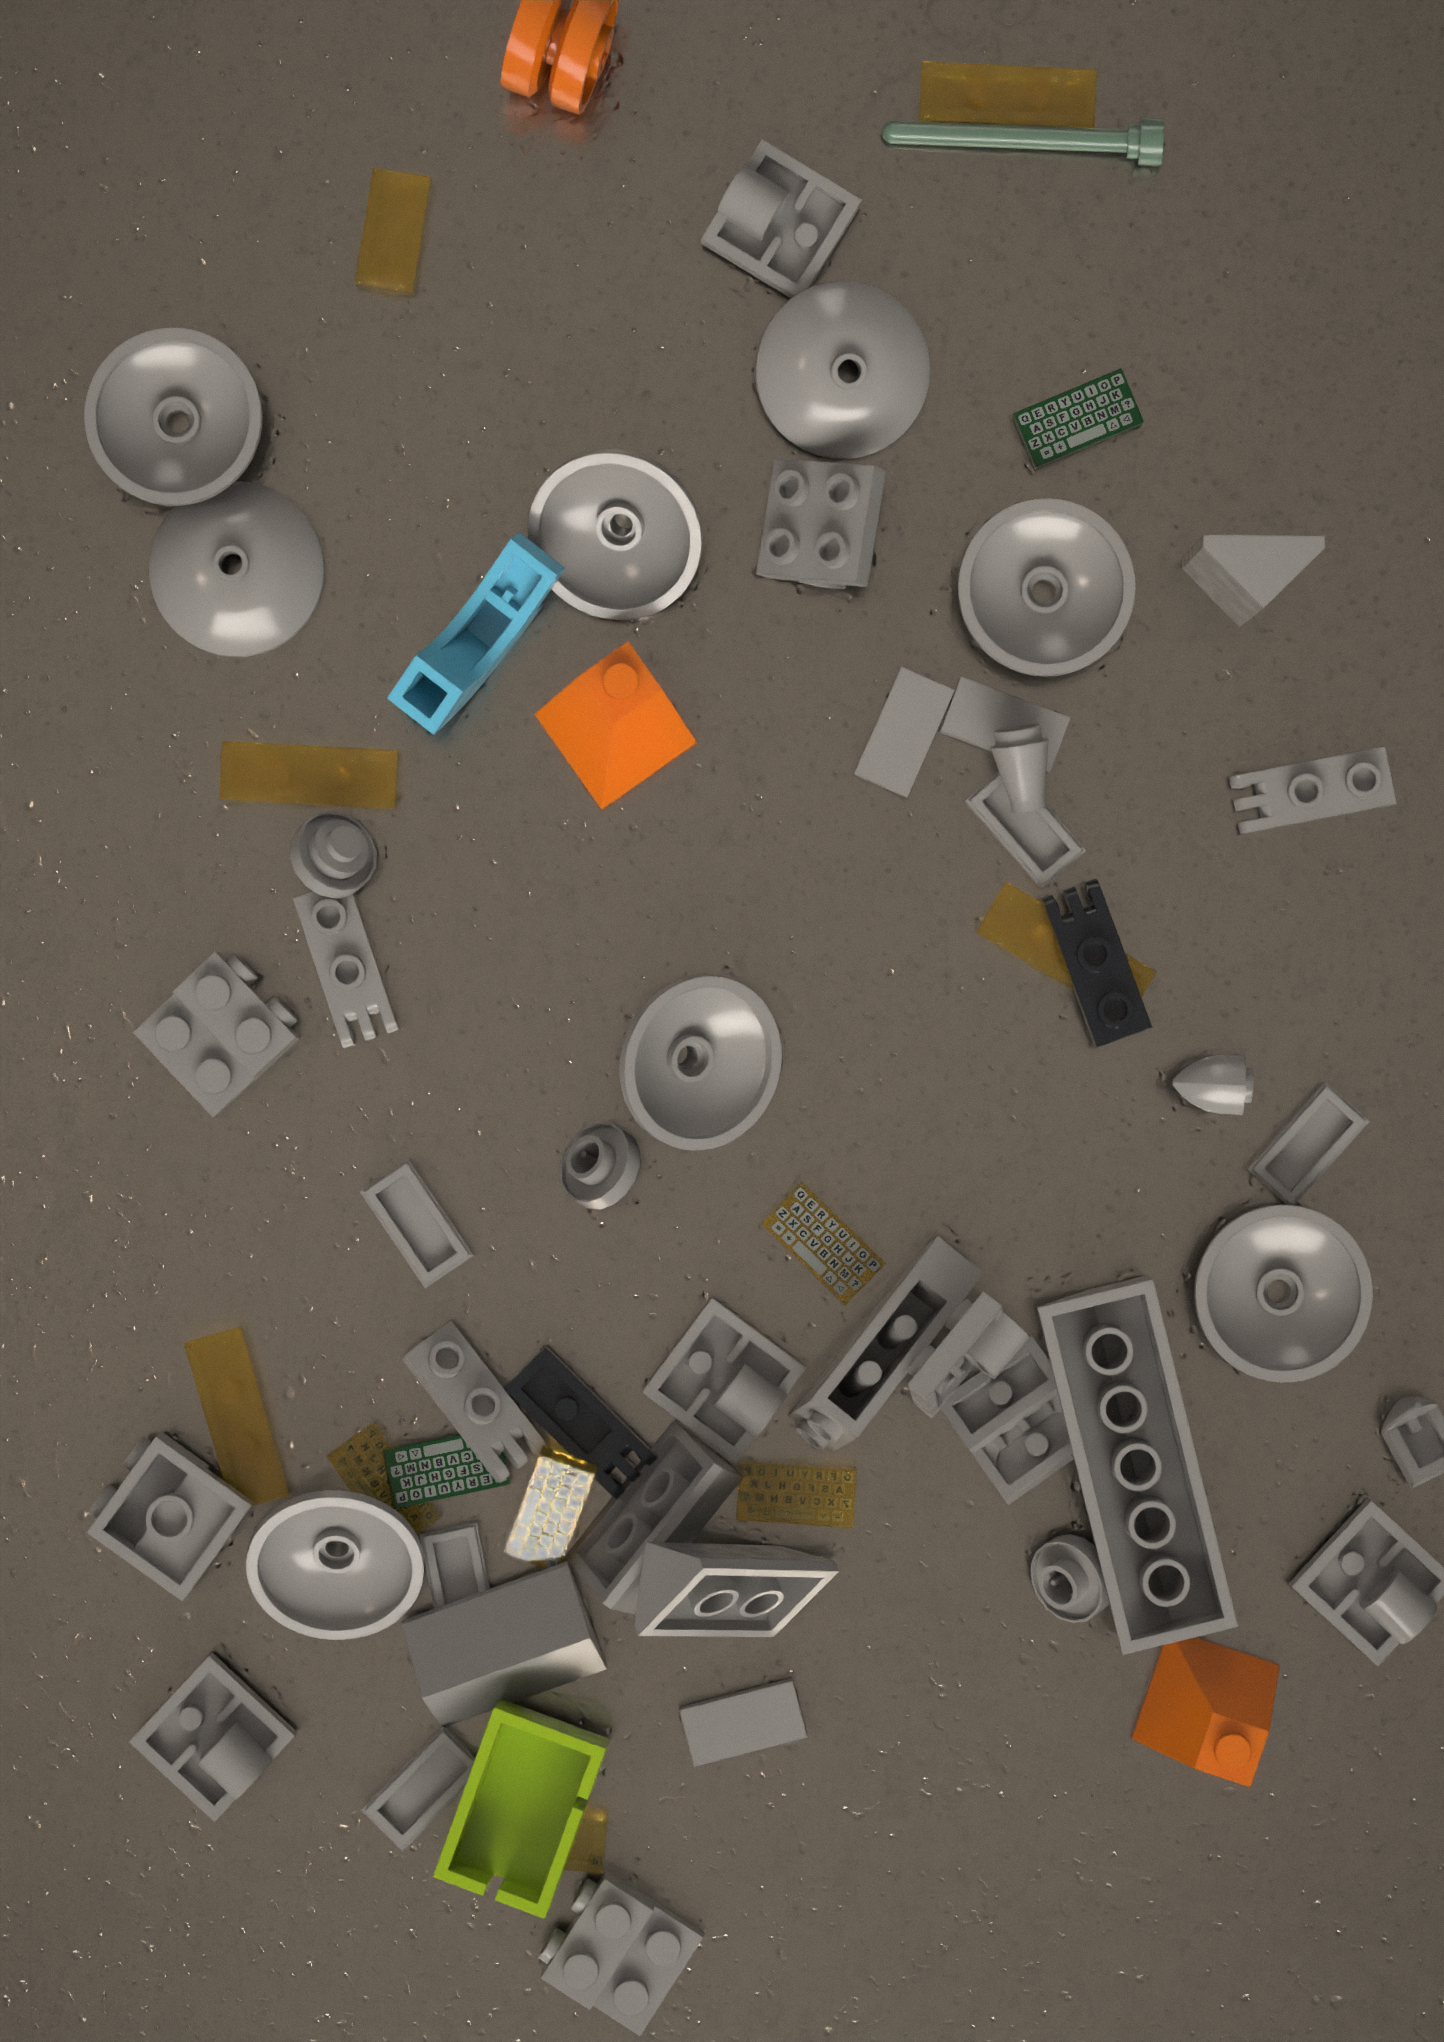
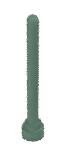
(1139, 141)

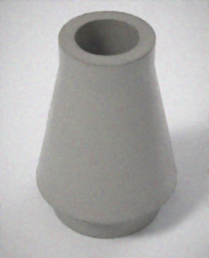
(1022, 765)

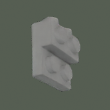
(218, 1032)
(168, 1514)
(619, 1951)

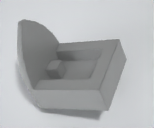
(1217, 1084)
(1416, 1438)

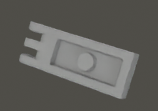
(1316, 789)
(345, 964)
(473, 1400)

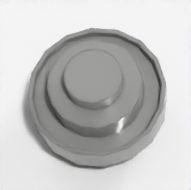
(333, 854)
(599, 1165)
(1069, 1578)

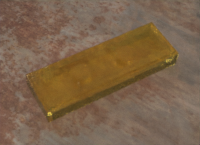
(1007, 94)
(309, 775)
(1022, 929)
(237, 1415)

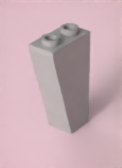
(884, 1347)

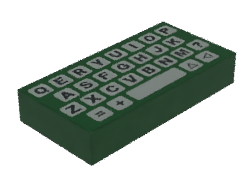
(1078, 418)
(435, 1471)

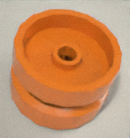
(566, 40)

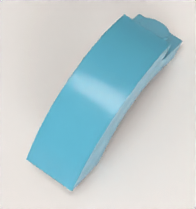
(478, 637)

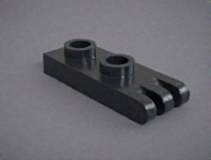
(1097, 966)
(578, 1419)

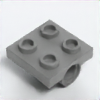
(780, 220)
(821, 523)
(978, 1338)
(724, 1379)
(1373, 1583)
(213, 1737)

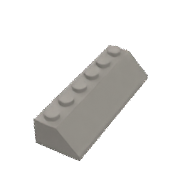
(1137, 1465)

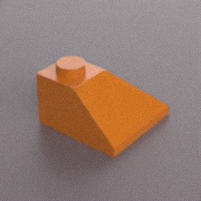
(615, 725)
(1209, 1708)

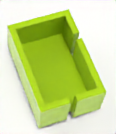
(522, 1807)

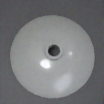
(801, 362)
(150, 383)
(1053, 545)
(611, 567)
(265, 598)
(727, 1069)
(1324, 1302)
(332, 1586)

